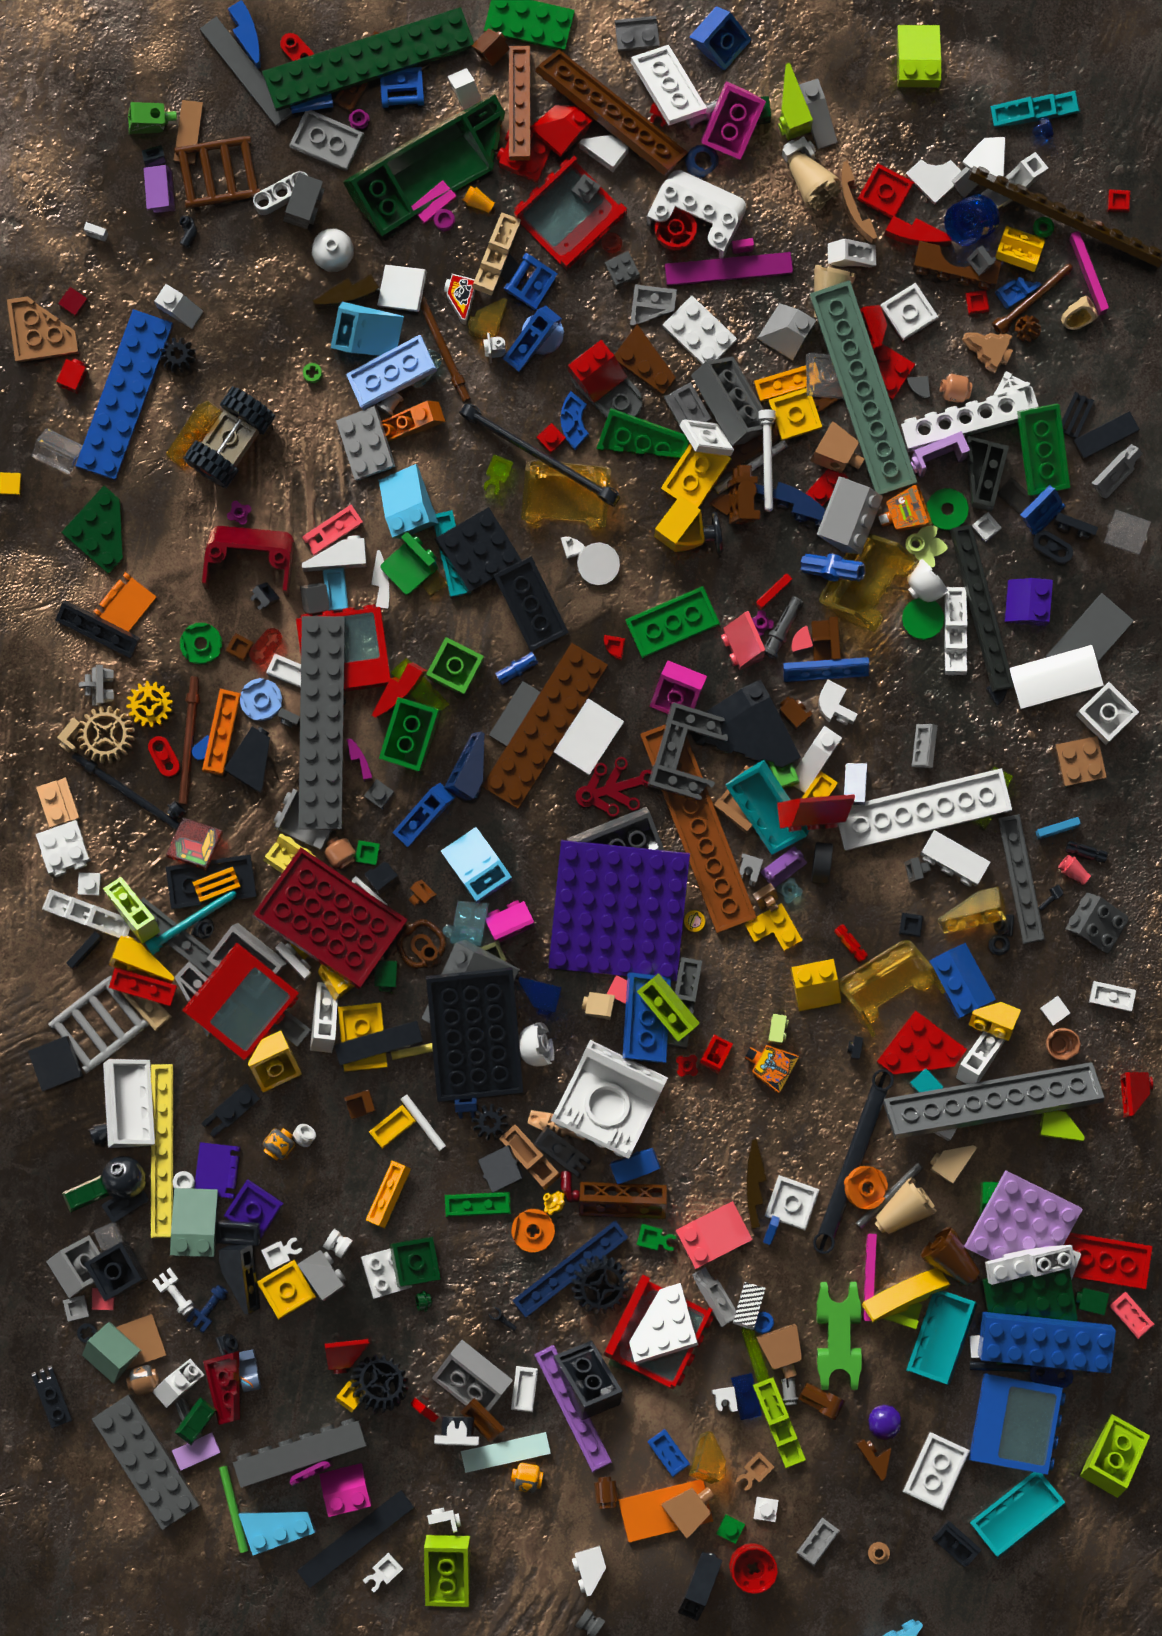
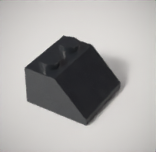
(116, 1270)

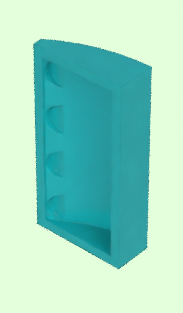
(757, 796)
(942, 1336)
(1018, 1513)

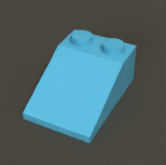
(406, 502)

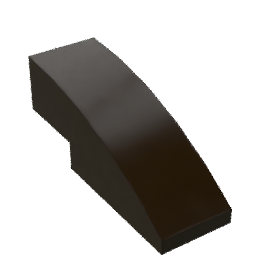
(348, 293)

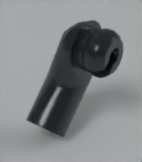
(189, 230)

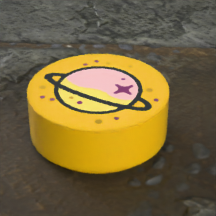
(694, 921)

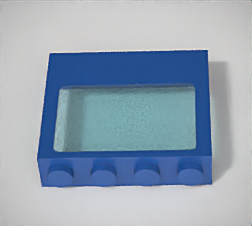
(1016, 1424)

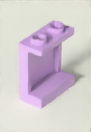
(936, 449)

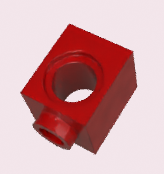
(72, 375)

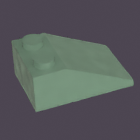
(194, 1222)

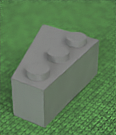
(190, 981)

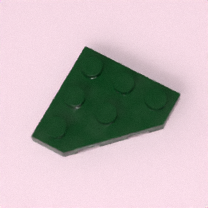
(99, 530)

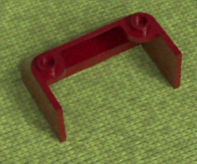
(276, 543)

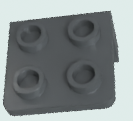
(1097, 922)

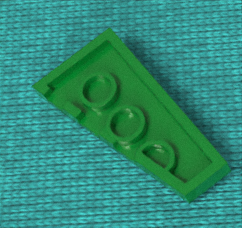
(633, 434)

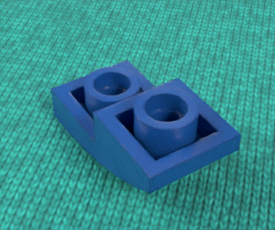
(636, 1166)

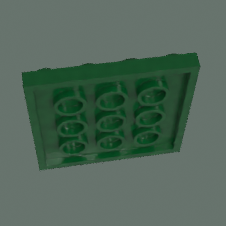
(1033, 1296)

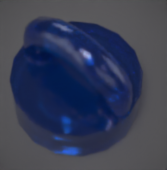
(1044, 128)

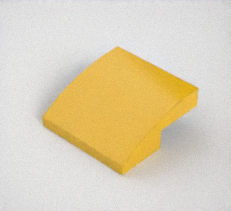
(1020, 248)

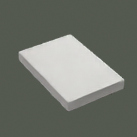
(588, 736)
(936, 1471)

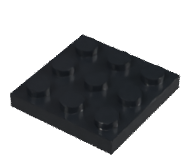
(477, 549)

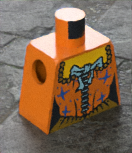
(772, 1066)

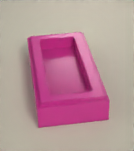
(440, 203)

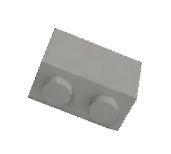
(70, 1267)

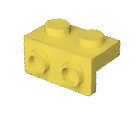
(282, 853)

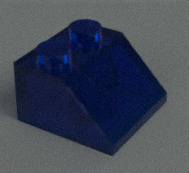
(542, 996)

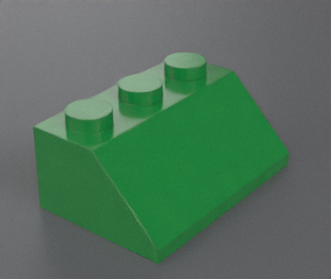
(410, 734)

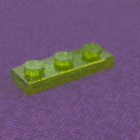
(425, 692)

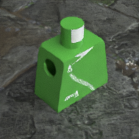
(149, 117)

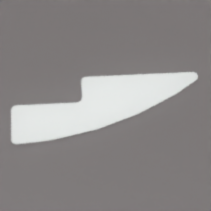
(381, 579)

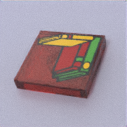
(194, 843)

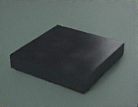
(55, 1063)

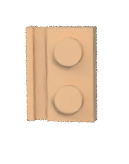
(57, 802)

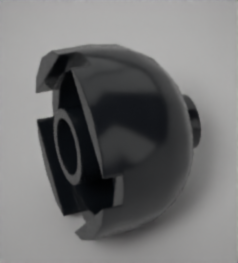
(123, 1178)

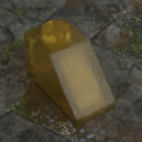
(488, 320)
(708, 1460)

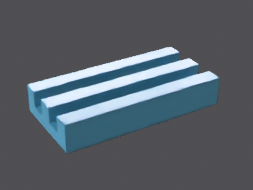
(1058, 828)

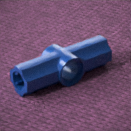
(833, 567)

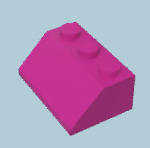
(733, 120)

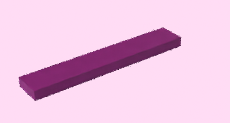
(728, 269)

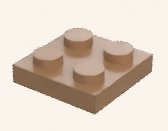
(1080, 761)

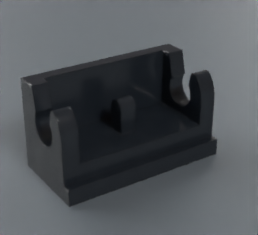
(956, 1543)

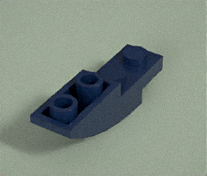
(803, 505)

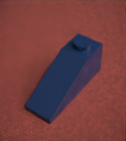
(468, 771)

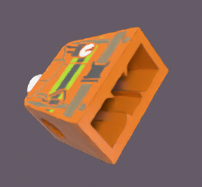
(907, 510)

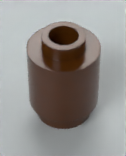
(605, 1492)

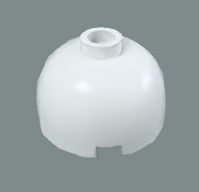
(332, 250)
(925, 583)
(535, 1046)

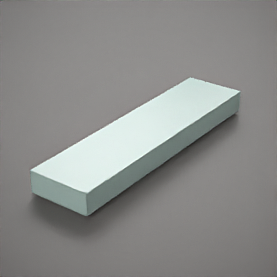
(505, 1452)

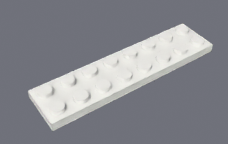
(925, 809)

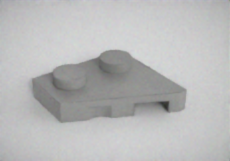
(651, 303)

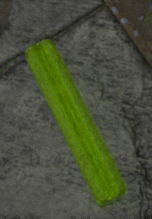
(755, 1354)

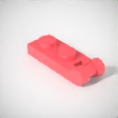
(333, 529)

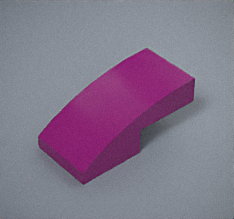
(357, 756)

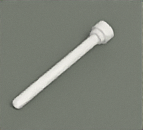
(767, 419)

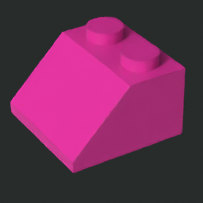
(678, 686)
(509, 921)
(345, 1490)

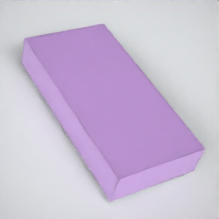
(200, 1450)

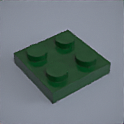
(415, 1262)

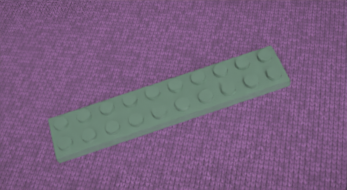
(863, 387)

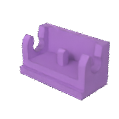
(159, 188)

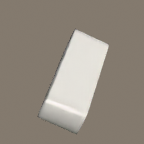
(270, 192)

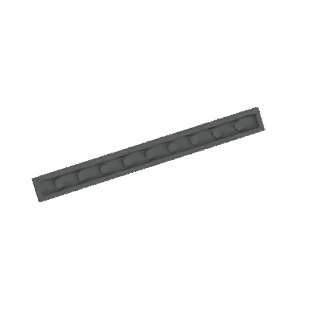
(198, 953)

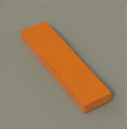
(221, 732)

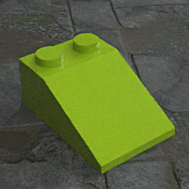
(918, 56)
(795, 115)
(1115, 1456)
(447, 1570)

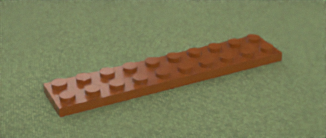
(706, 842)

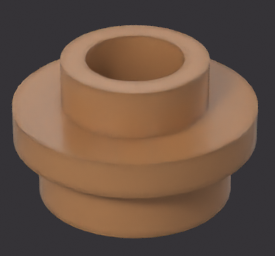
(871, 1553)

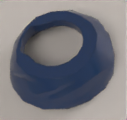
(696, 170)

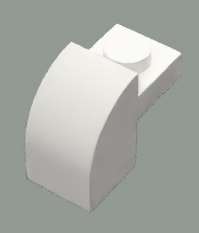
(830, 705)

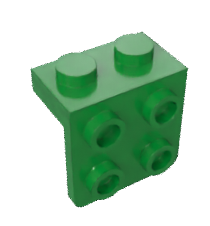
(410, 564)

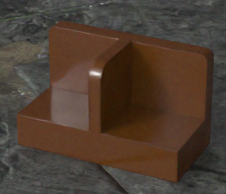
(826, 639)

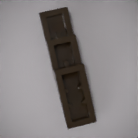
(754, 1176)

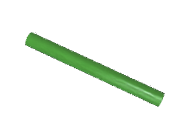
(233, 1509)

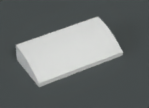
(1056, 677)
(128, 1103)

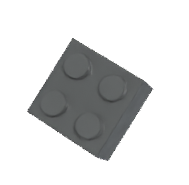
(622, 269)

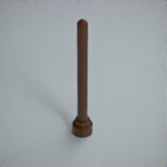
(1002, 324)

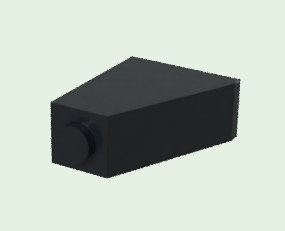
(251, 759)
(700, 1586)

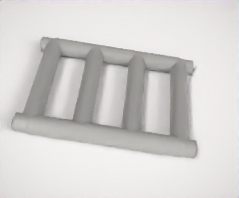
(105, 1051)

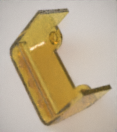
(885, 978)

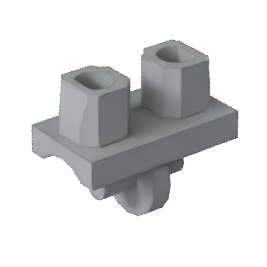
(99, 694)

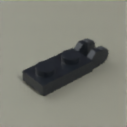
(232, 1108)

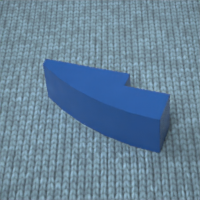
(245, 32)

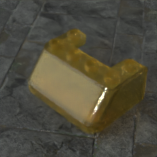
(856, 599)

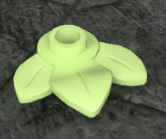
(929, 545)

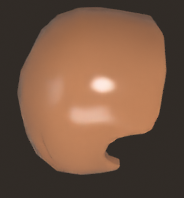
(1063, 1044)

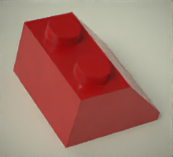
(597, 371)

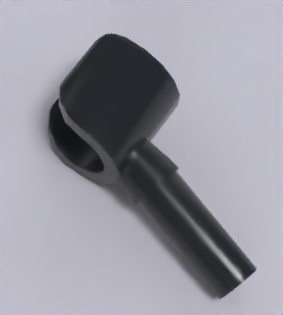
(1056, 892)
(502, 1319)

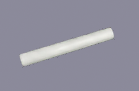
(423, 1122)

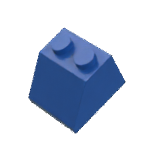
(720, 37)

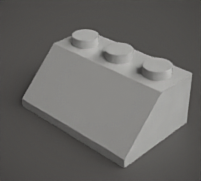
(849, 516)
(253, 945)
(471, 1376)

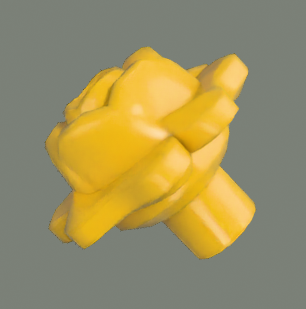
(553, 1202)

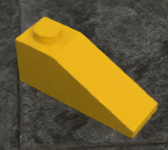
(137, 959)

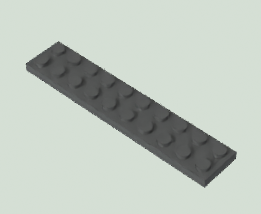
(321, 723)
(993, 1100)

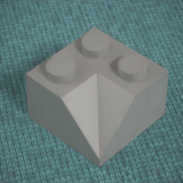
(322, 1274)

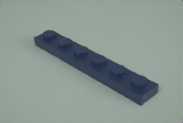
(563, 1273)

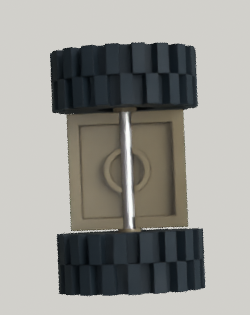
(229, 437)

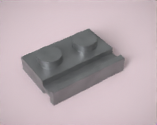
(637, 33)
(687, 405)

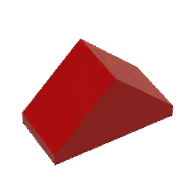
(716, 1054)

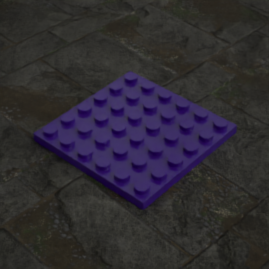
(618, 909)

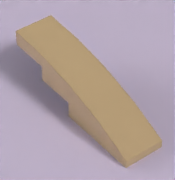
(496, 254)

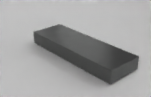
(514, 713)

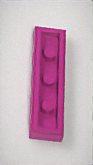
(1089, 273)
(869, 1271)

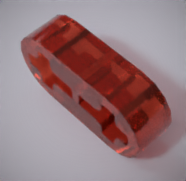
(261, 643)

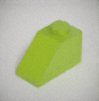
(1059, 1125)

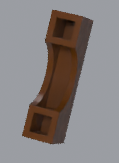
(931, 261)

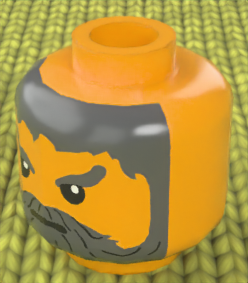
(278, 1144)
(527, 1477)

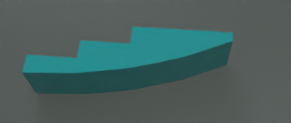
(1033, 109)

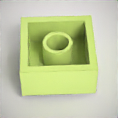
(777, 1029)

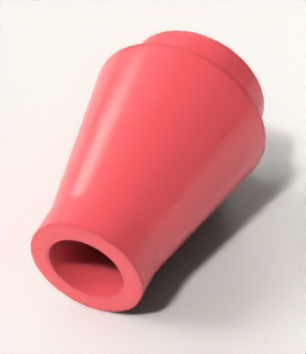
(1072, 868)

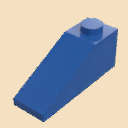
(532, 337)
(423, 814)

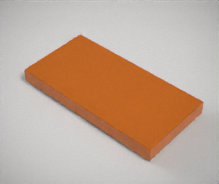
(647, 1518)

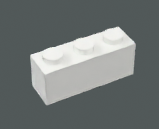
(954, 859)

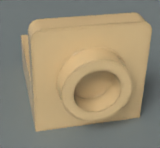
(69, 732)

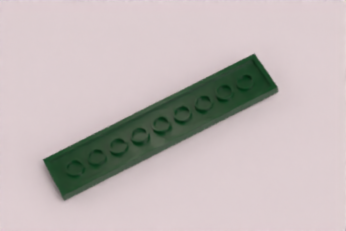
(368, 59)

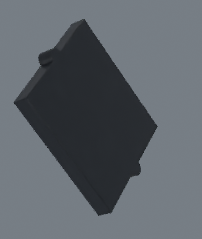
(500, 1168)

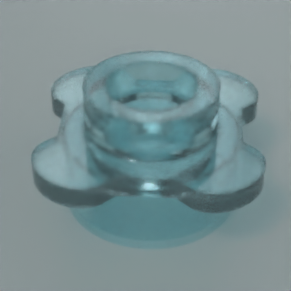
(789, 896)

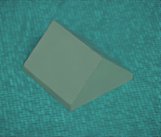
(110, 1352)

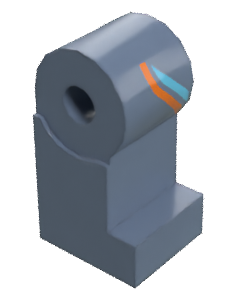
(249, 1371)

